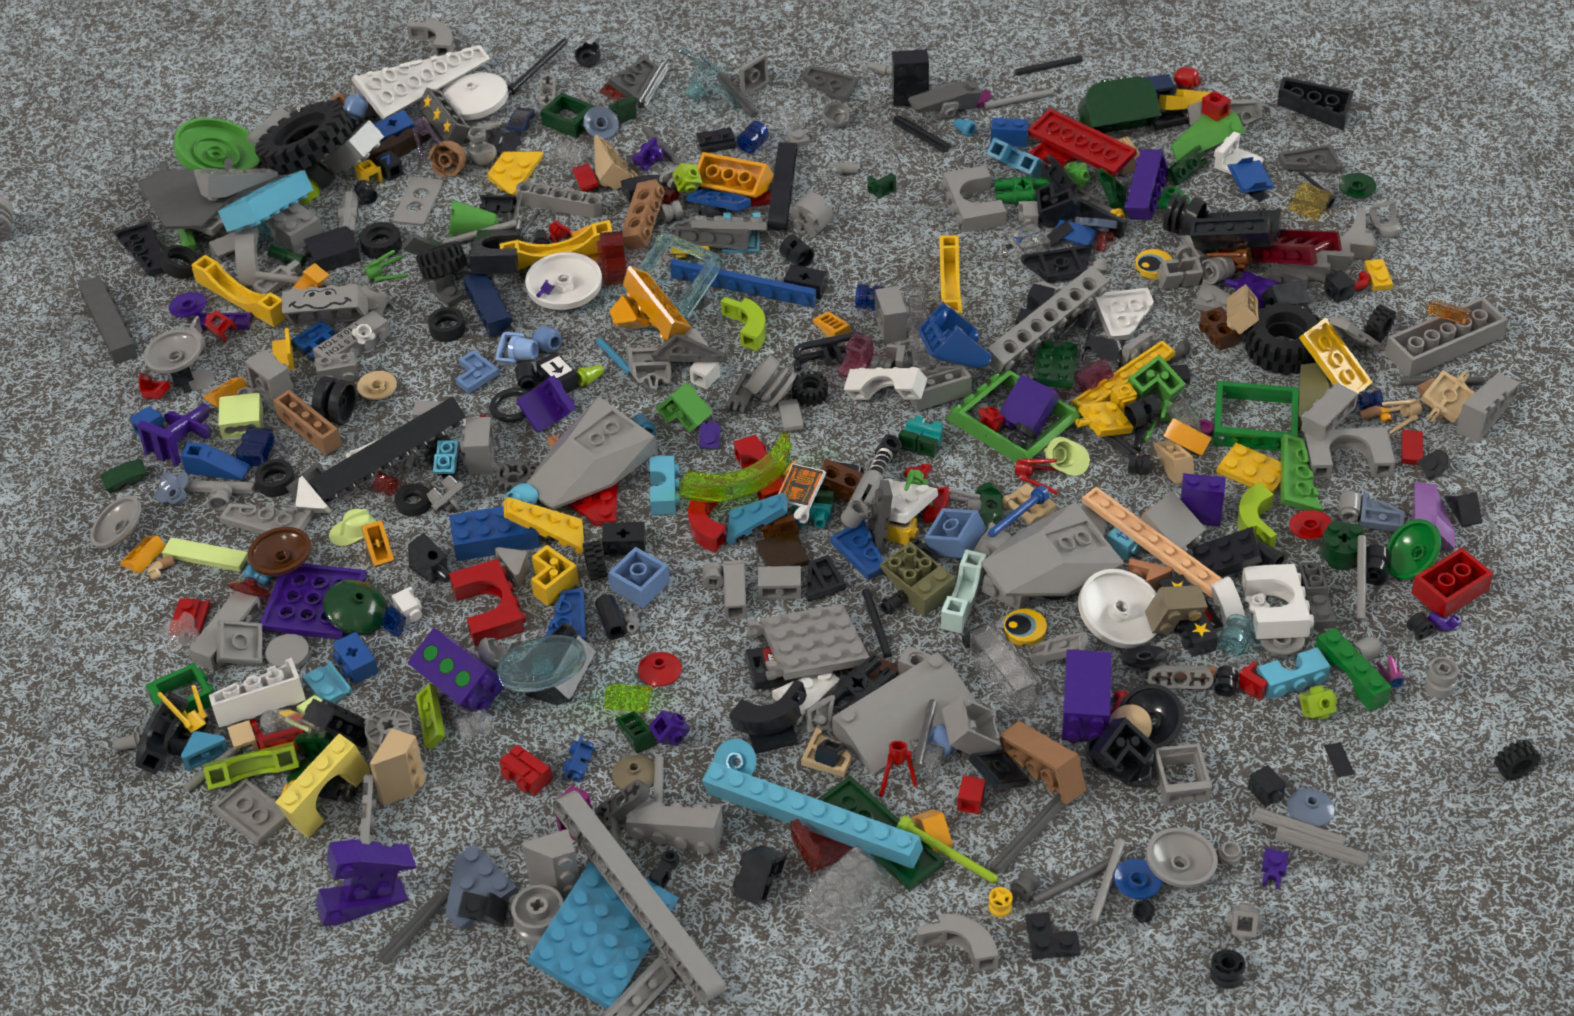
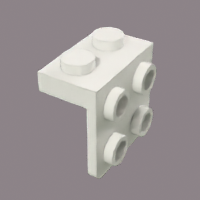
(1230, 153)

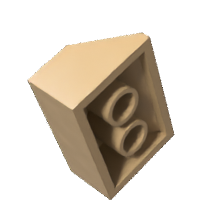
(397, 767)

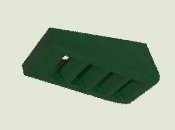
(638, 738)

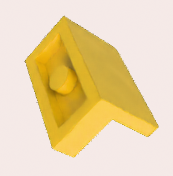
(284, 350)

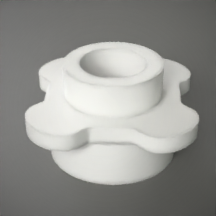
(363, 329)
(1256, 601)

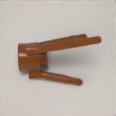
(1240, 256)

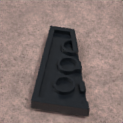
(142, 246)

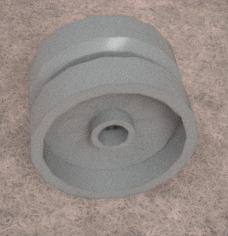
(534, 911)

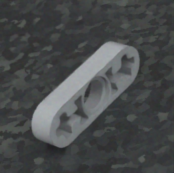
(551, 87)
(1197, 671)

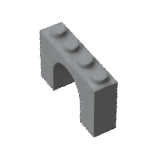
(972, 215)
(1371, 442)

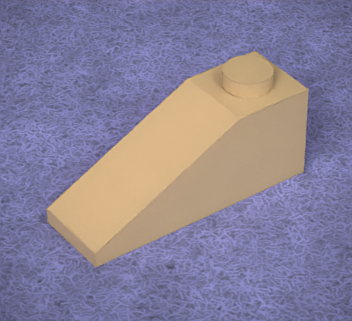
(1174, 460)

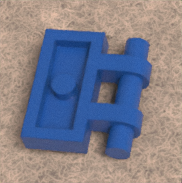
(312, 338)

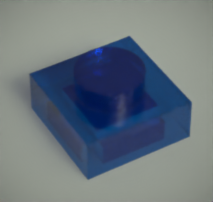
(393, 621)

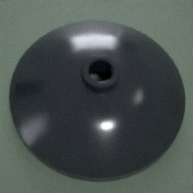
(1159, 704)

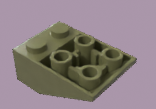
(919, 577)

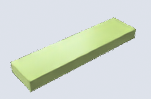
(205, 554)

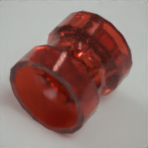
(669, 195)

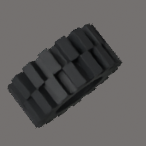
(1380, 322)
(810, 396)
(595, 560)
(1517, 760)

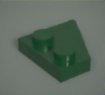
(1113, 189)

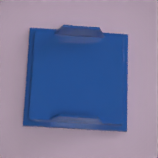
(1250, 175)

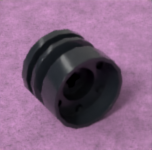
(1179, 213)

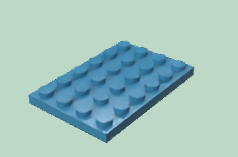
(595, 940)

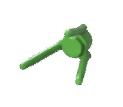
(374, 269)
(1164, 417)
(916, 477)

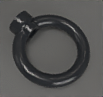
(499, 397)

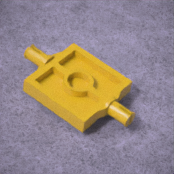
(1104, 419)

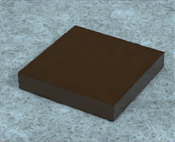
(782, 551)

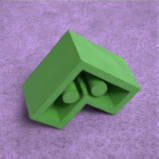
(1158, 377)
(686, 406)

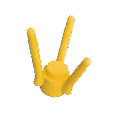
(192, 720)

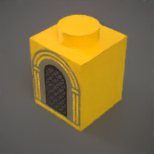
(901, 532)

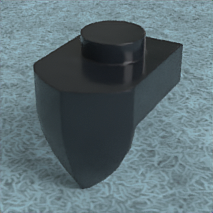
(1434, 463)

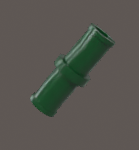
(286, 255)

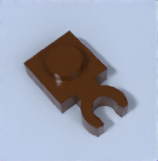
(780, 526)

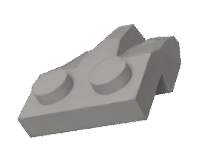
(645, 369)

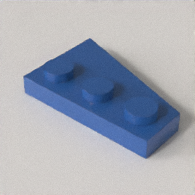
(719, 199)

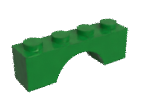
(1368, 684)

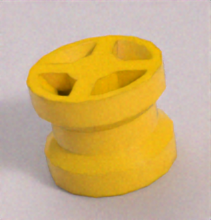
(1001, 896)

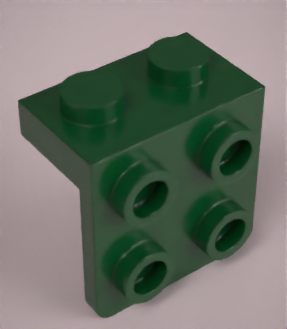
(311, 745)

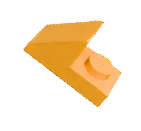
(312, 277)

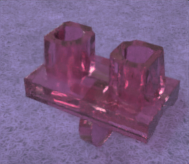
(1093, 374)

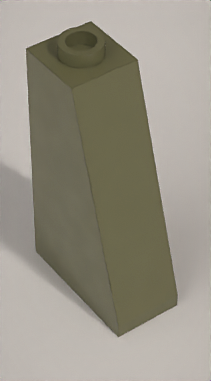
(1311, 387)

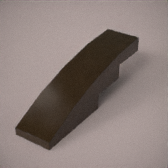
(399, 145)

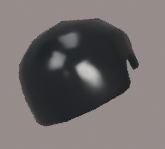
(588, 54)

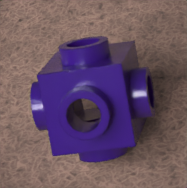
(669, 728)

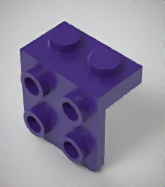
(546, 404)

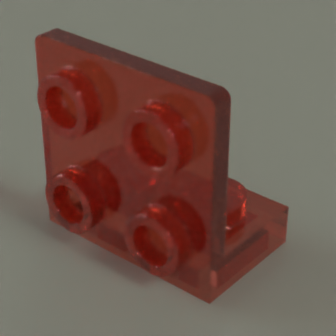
(814, 848)

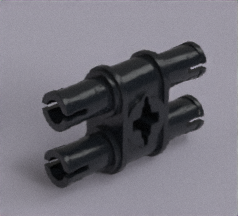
(859, 678)

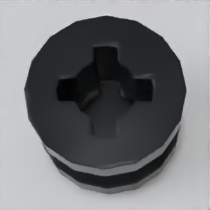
(1420, 625)

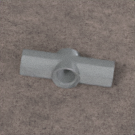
(348, 212)

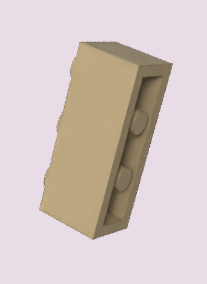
(1242, 309)

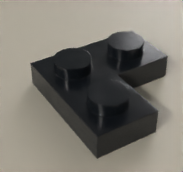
(1045, 942)

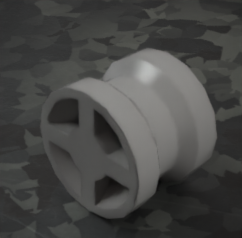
(713, 575)

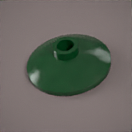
(1357, 185)

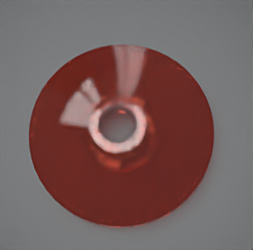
(249, 587)

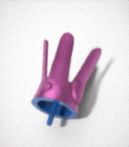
(1395, 677)

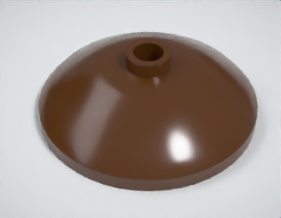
(279, 551)

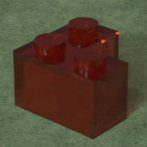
(612, 257)

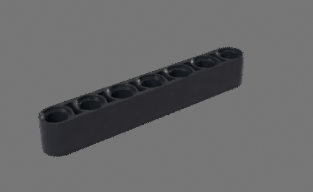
(782, 185)

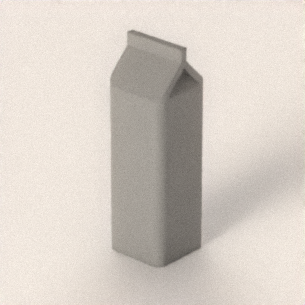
(735, 589)

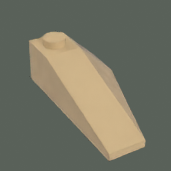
(609, 166)

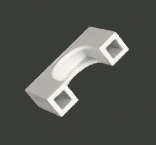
(1285, 583)

